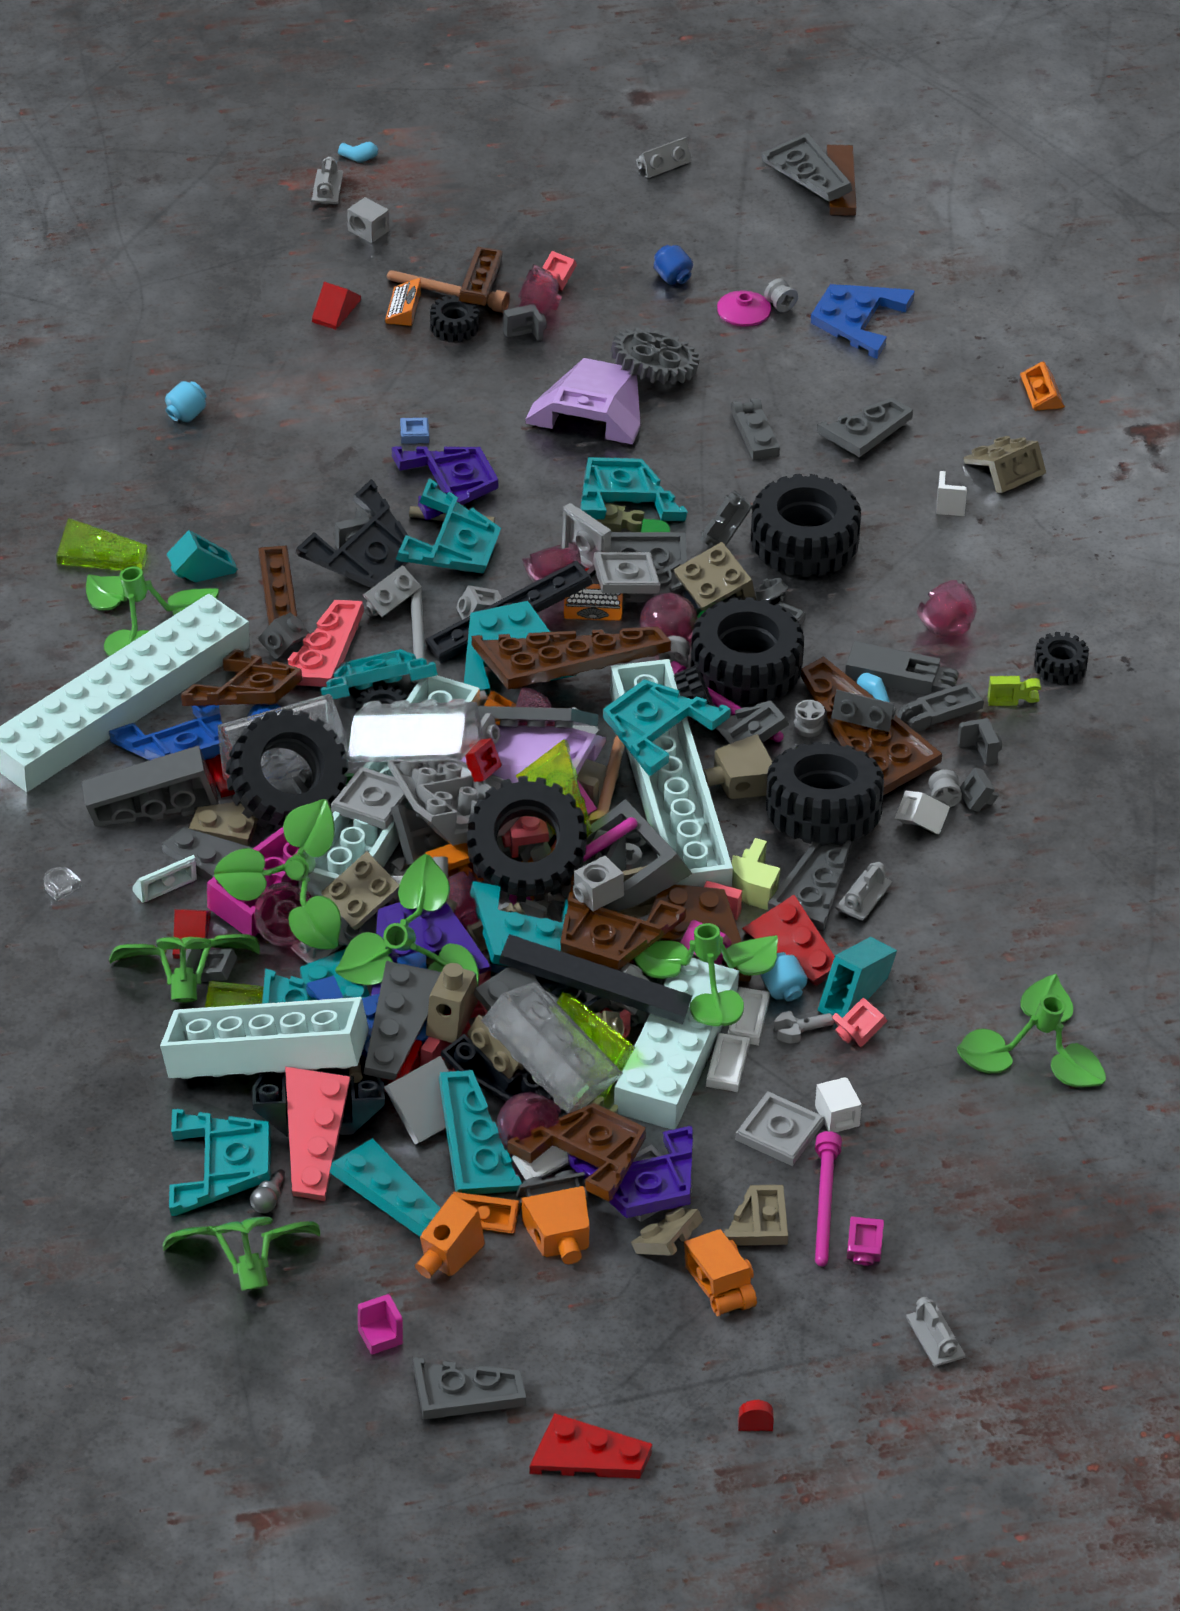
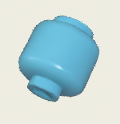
(185, 401)
(785, 978)

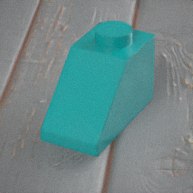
(200, 559)

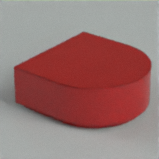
(755, 1416)

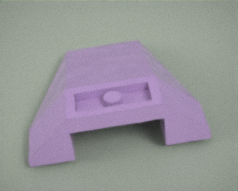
(594, 392)
(524, 745)

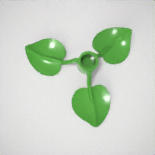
(109, 591)
(313, 831)
(421, 888)
(183, 980)
(1048, 1008)
(716, 1009)
(250, 1267)

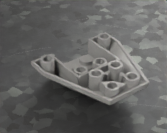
(444, 794)

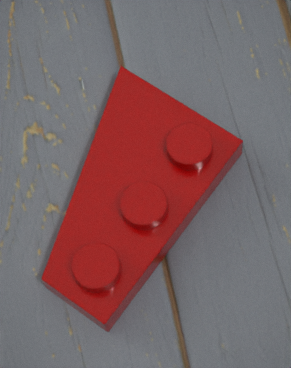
(795, 937)
(582, 1447)

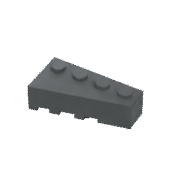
(151, 789)

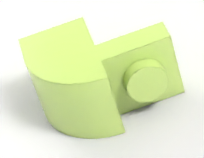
(755, 877)

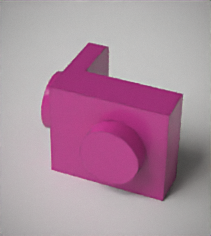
(865, 1240)

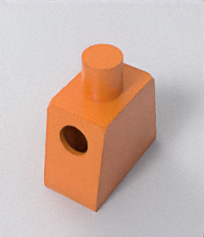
(558, 1223)
(450, 1238)

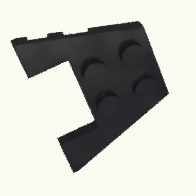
(370, 552)

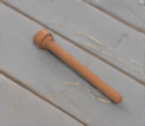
(497, 300)
(609, 781)

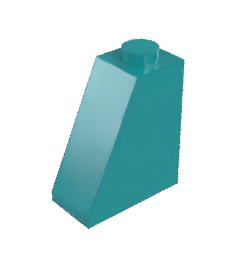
(856, 975)

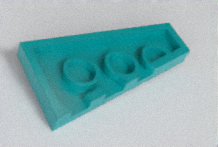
(474, 1145)
(386, 1185)

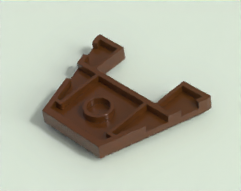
(253, 684)
(704, 906)
(613, 936)
(593, 1136)

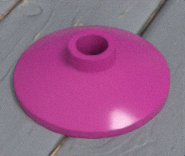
(743, 308)

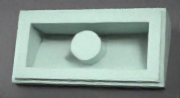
(166, 879)

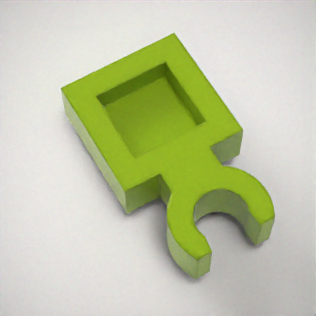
(1009, 689)

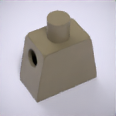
(740, 768)
(451, 990)

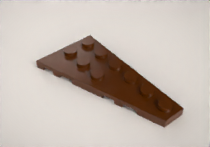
(562, 653)
(899, 753)

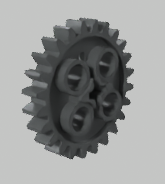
(654, 355)

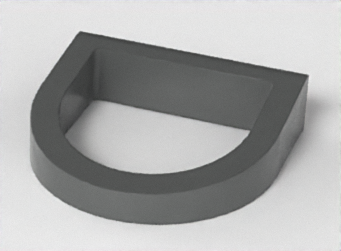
(653, 878)

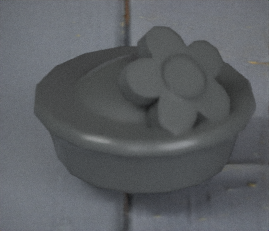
(771, 590)

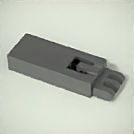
(900, 669)

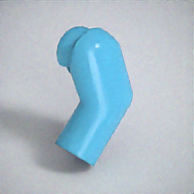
(358, 153)
(873, 685)

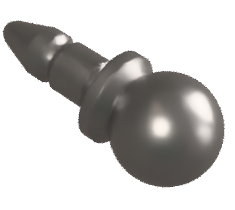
(265, 1196)

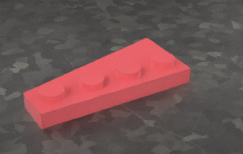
(328, 644)
(314, 1122)

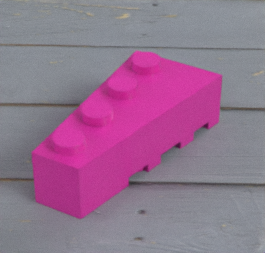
(239, 912)

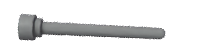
(417, 627)

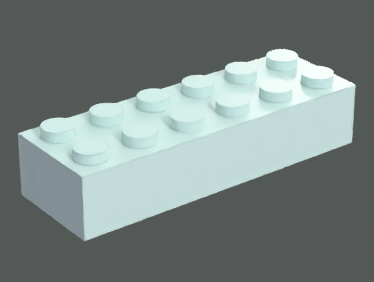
(265, 1038)
(671, 1054)

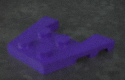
(456, 470)
(432, 932)
(653, 1182)

